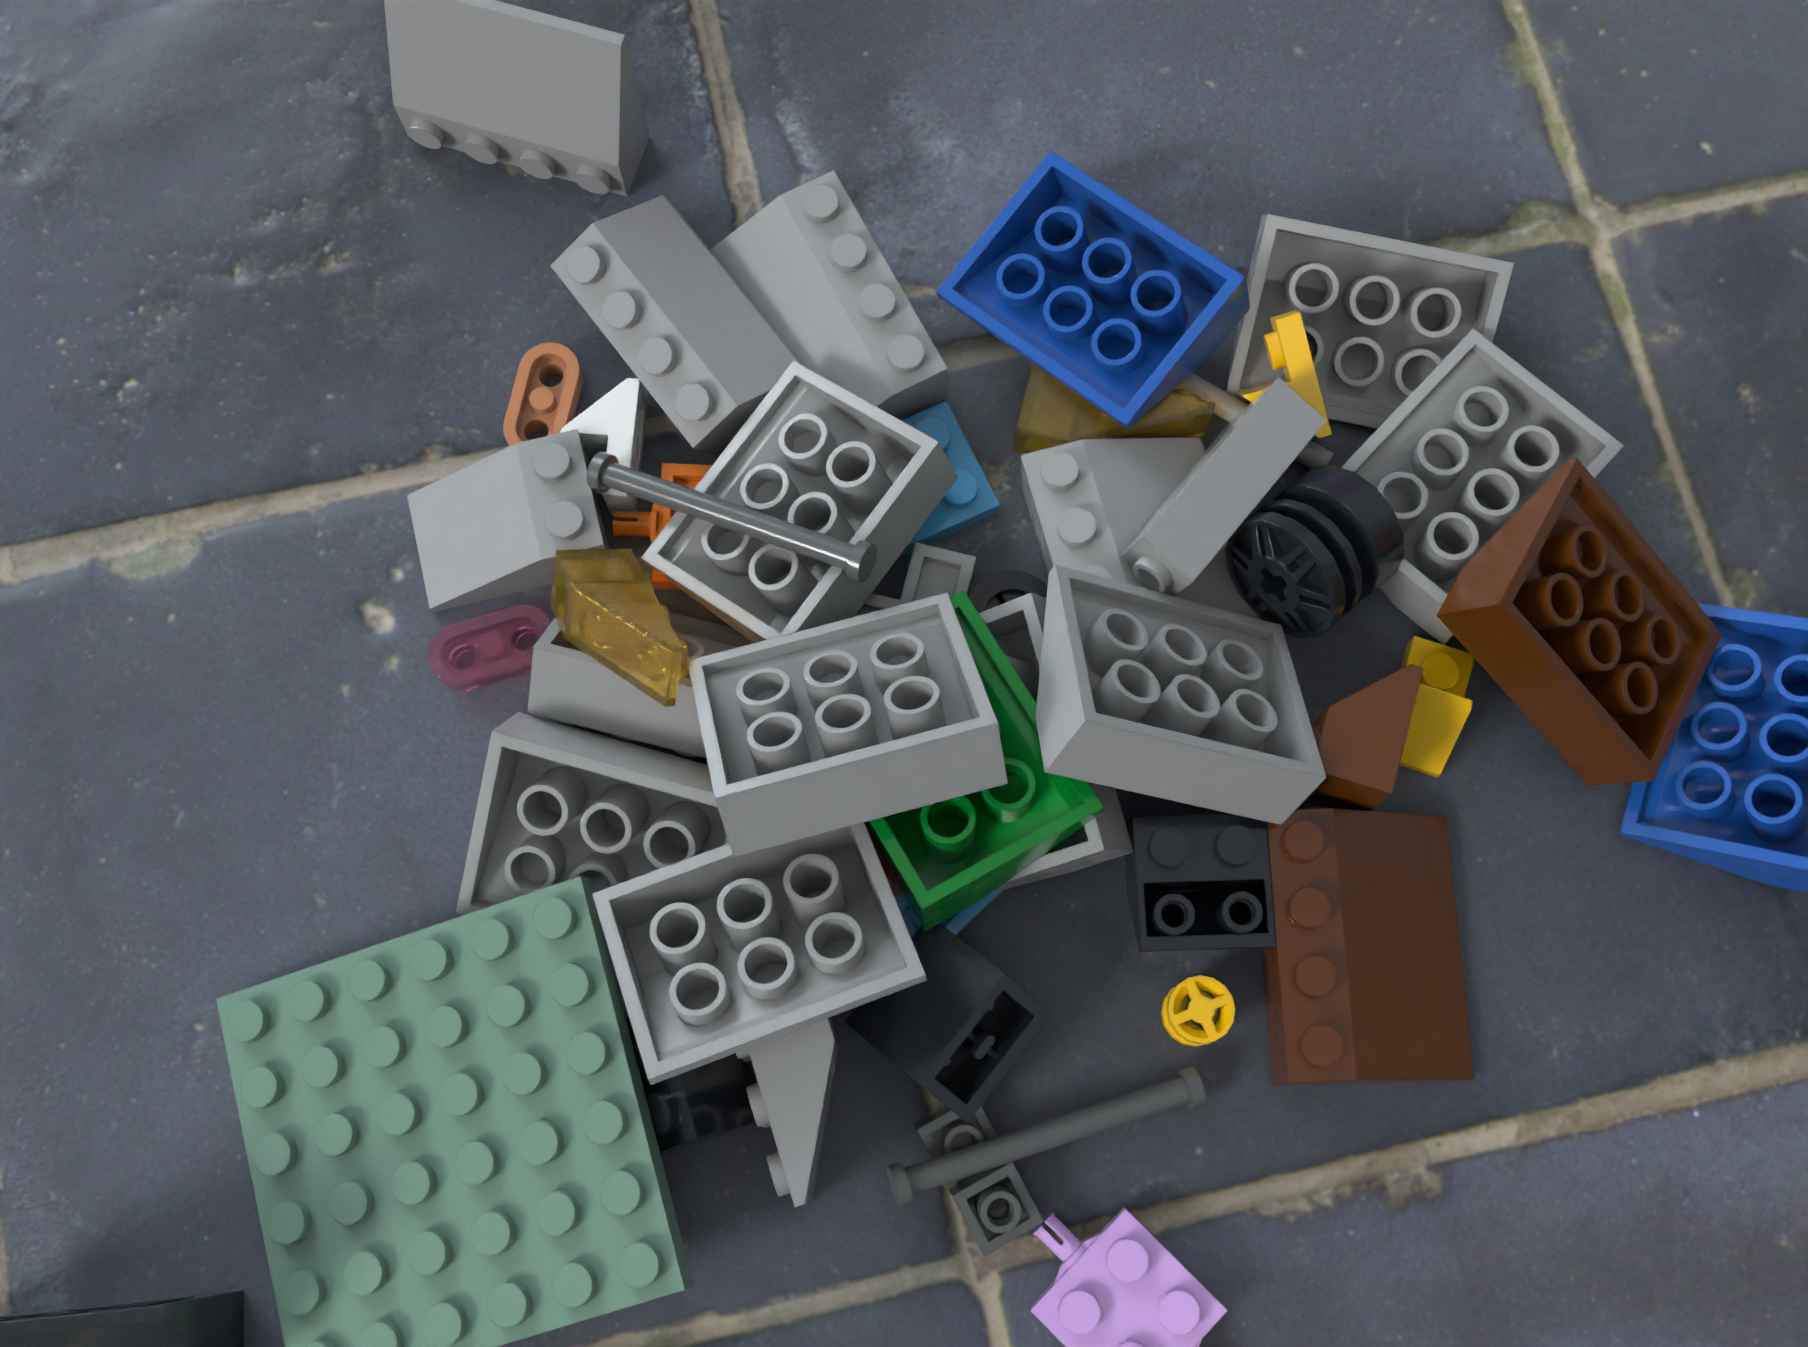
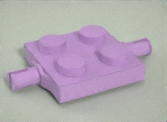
(1122, 1290)

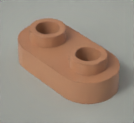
(537, 405)

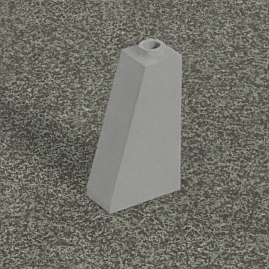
(1222, 489)

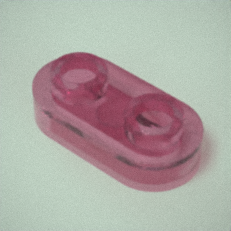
(493, 641)

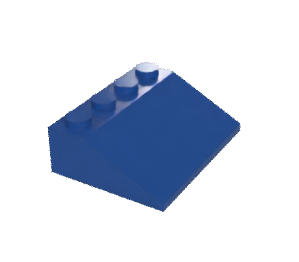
(1096, 291)
(1740, 757)

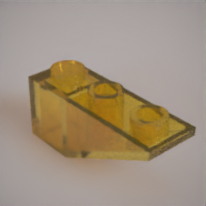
(1058, 416)
(614, 617)

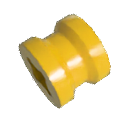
(1208, 1005)

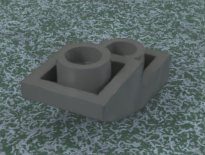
(991, 1201)

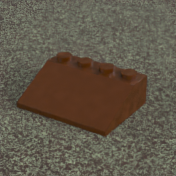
(1584, 629)
(1364, 951)

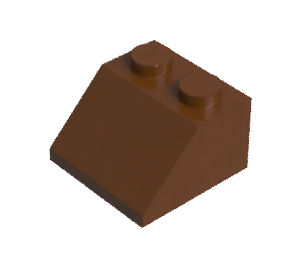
(1364, 742)

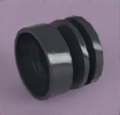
(1315, 551)

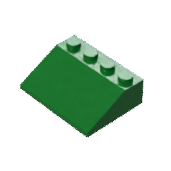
(976, 842)

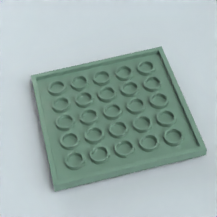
(453, 1134)

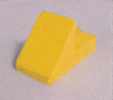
(1290, 350)
(1439, 704)

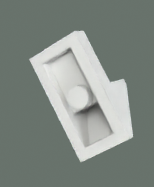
(617, 428)

